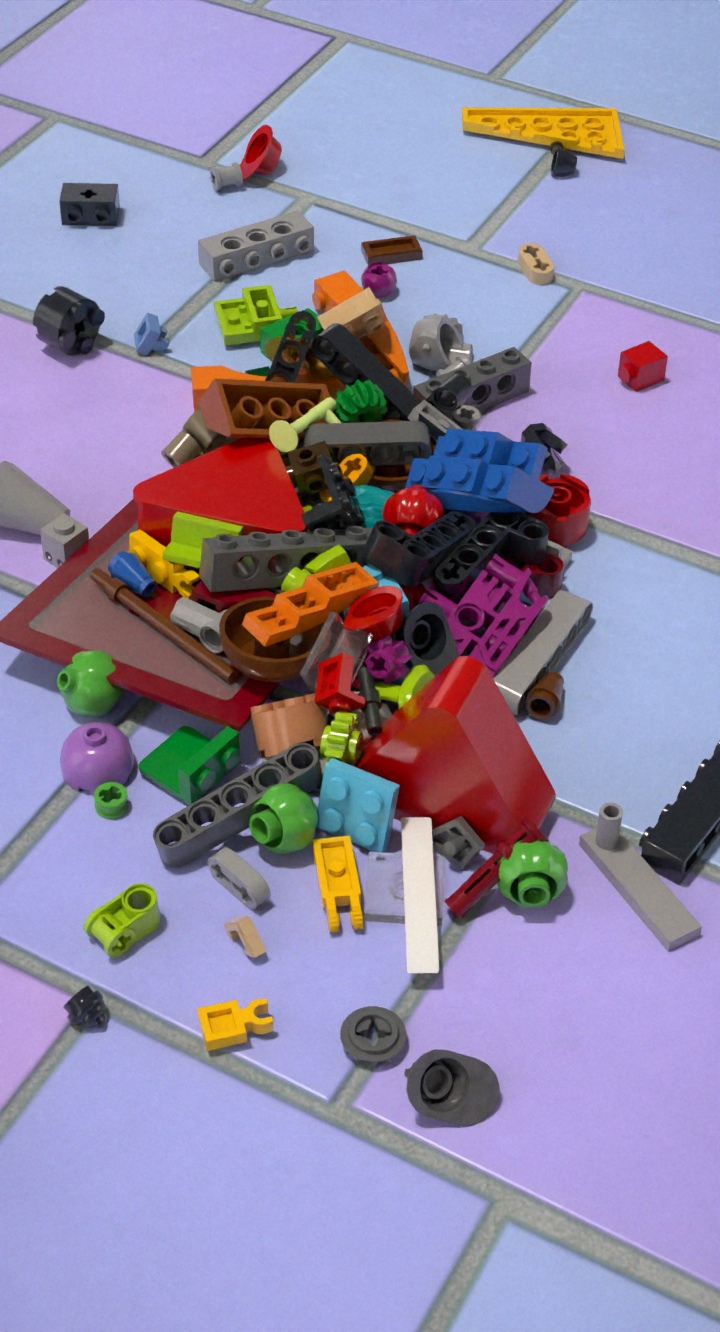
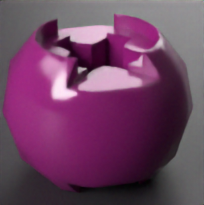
(380, 279)

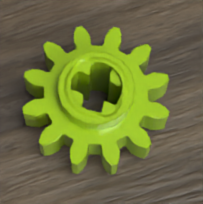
(342, 739)

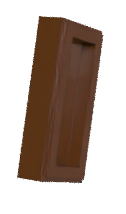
(392, 250)

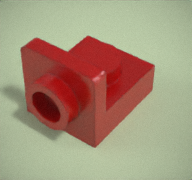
(335, 683)

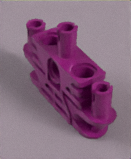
(480, 607)

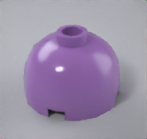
(95, 756)

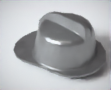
(452, 1087)

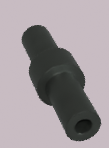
(372, 703)

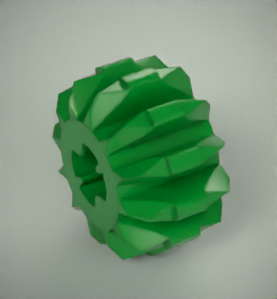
(360, 403)

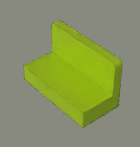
(188, 536)

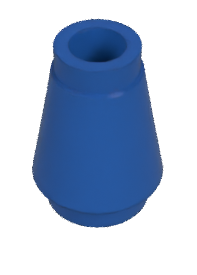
(132, 572)

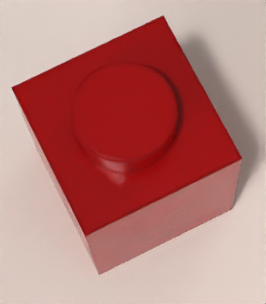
(642, 366)

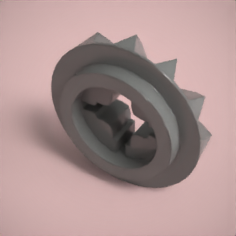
(389, 1029)

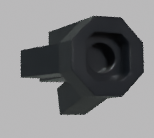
(543, 434)

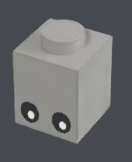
(62, 539)

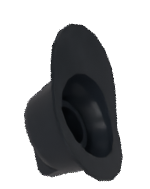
(428, 637)

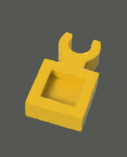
(228, 1024)

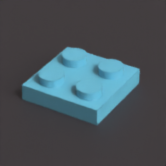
(357, 805)

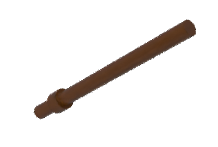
(120, 592)

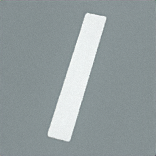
(419, 895)

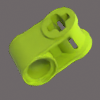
(125, 919)

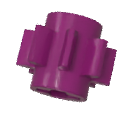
(387, 659)

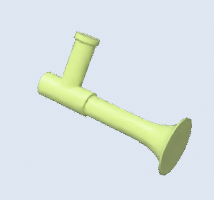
(285, 435)

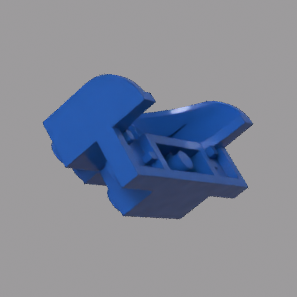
(483, 473)

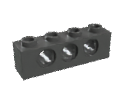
(492, 379)

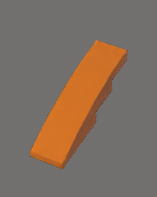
(309, 605)

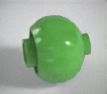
(86, 684)
(289, 821)
(533, 873)

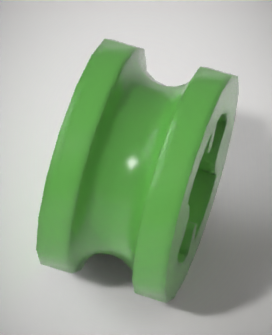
(106, 793)

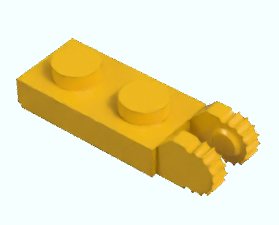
(337, 879)

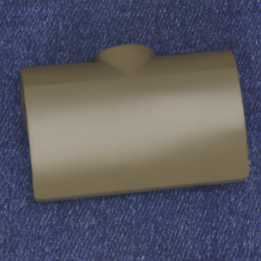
(194, 441)

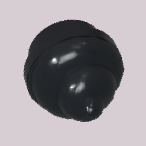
(86, 1008)

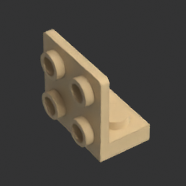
(358, 314)

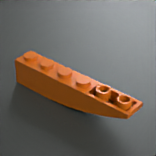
(383, 344)

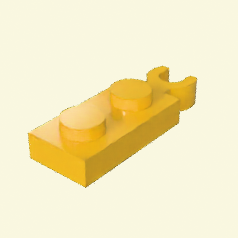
(167, 573)

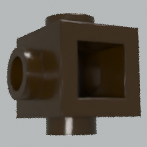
(306, 468)

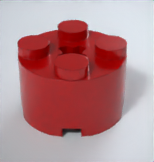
(567, 510)

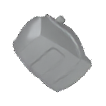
(437, 343)

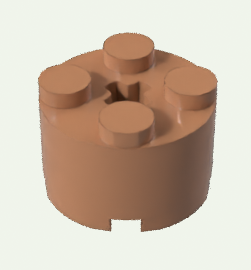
(288, 723)

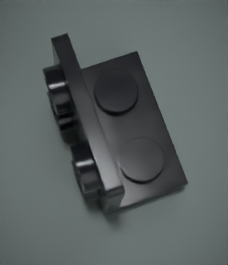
(341, 510)

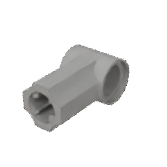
(199, 622)

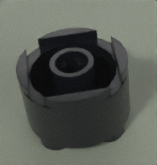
(68, 321)

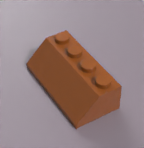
(251, 406)

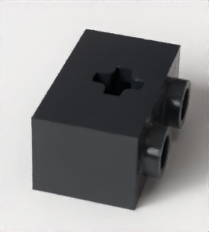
(89, 204)

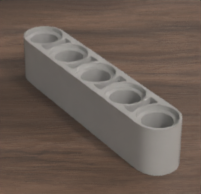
(542, 648)

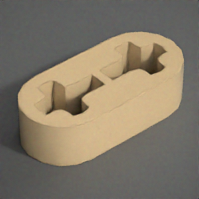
(536, 264)

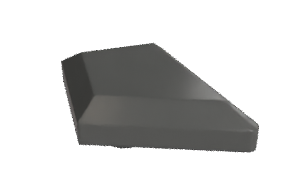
(457, 842)

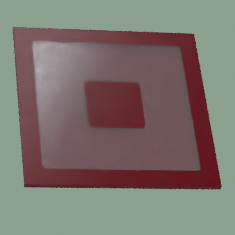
(75, 615)

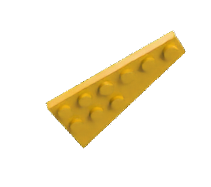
(576, 128)

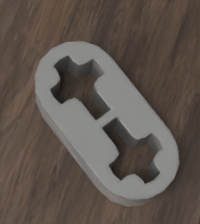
(239, 878)

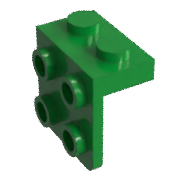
(191, 762)

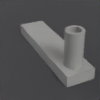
(638, 881)

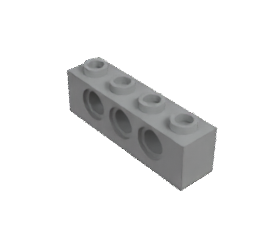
(256, 245)

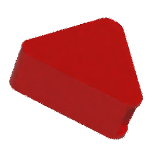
(232, 484)
(461, 756)

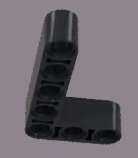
(353, 361)

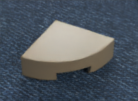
(244, 929)

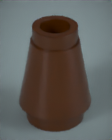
(545, 697)

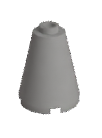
(24, 502)

